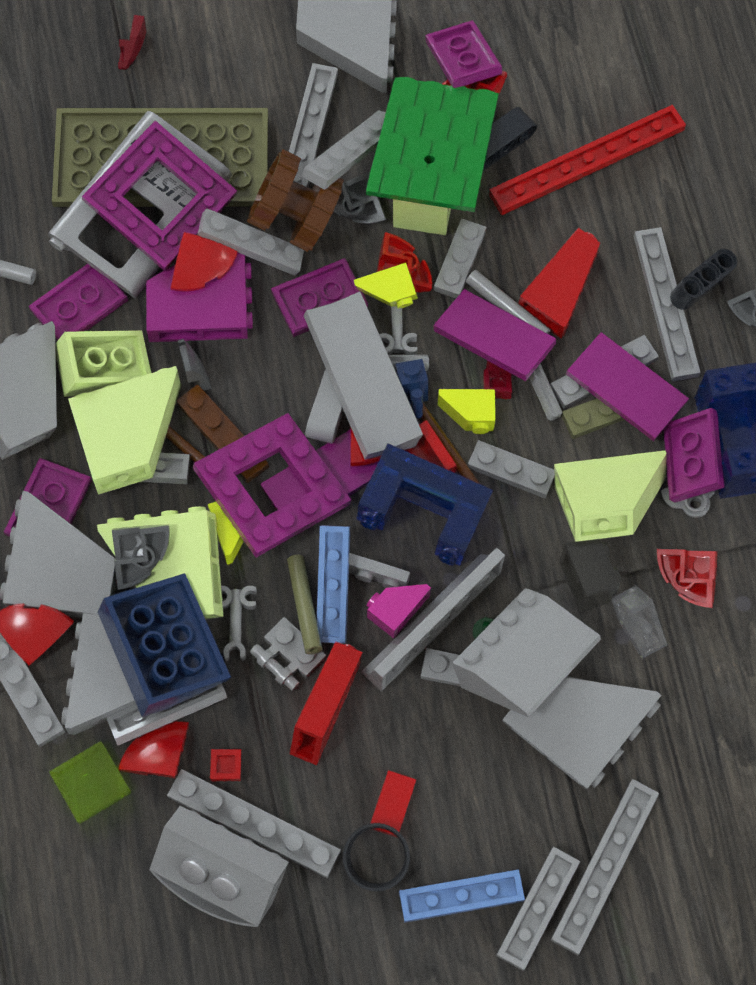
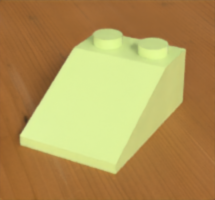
(99, 359)

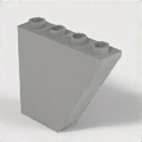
(350, 36)
(27, 388)
(55, 563)
(97, 680)
(585, 725)

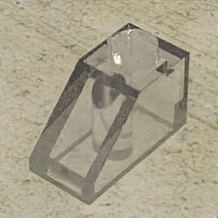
(639, 620)

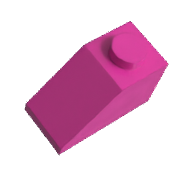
(396, 606)

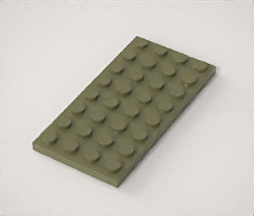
(91, 135)

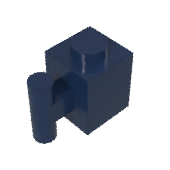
(414, 383)

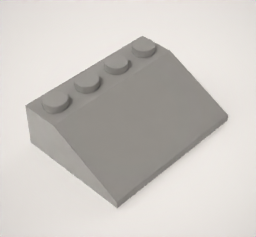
(524, 653)

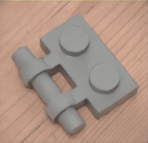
(288, 642)

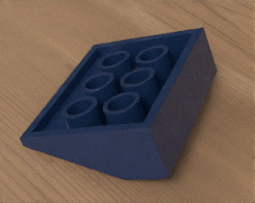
(162, 643)

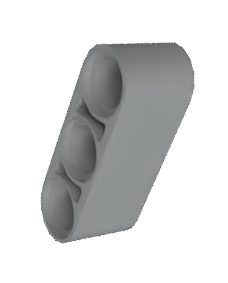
(325, 413)

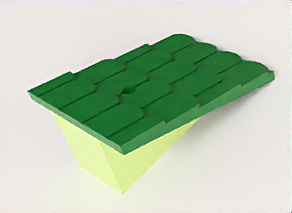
(432, 152)

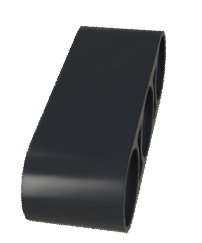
(508, 134)
(703, 279)

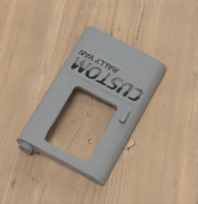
(156, 186)

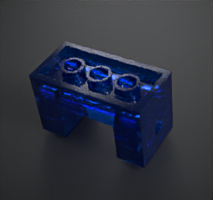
(733, 396)
(431, 488)

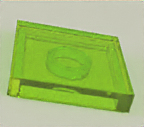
(90, 782)

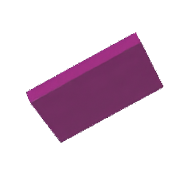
(463, 54)
(313, 291)
(78, 302)
(693, 455)
(56, 488)

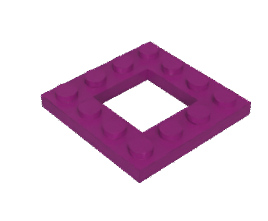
(152, 146)
(260, 532)

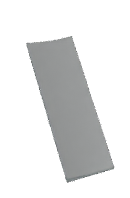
(363, 376)
(433, 619)

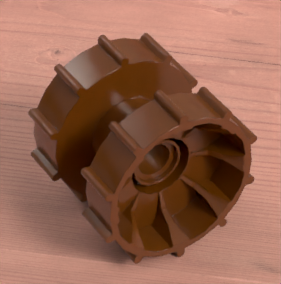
(283, 195)

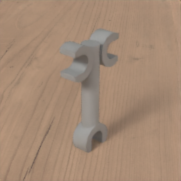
(397, 342)
(236, 600)

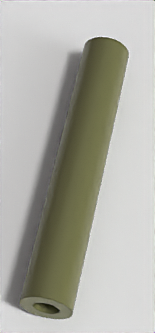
(304, 605)

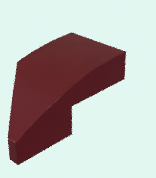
(132, 47)
(497, 379)

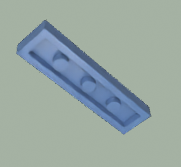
(333, 583)
(461, 896)

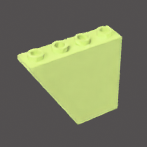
(126, 427)
(609, 493)
(190, 551)

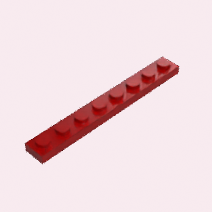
(586, 159)

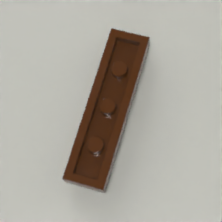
(214, 425)

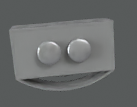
(217, 869)

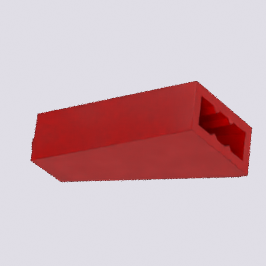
(560, 284)
(325, 703)

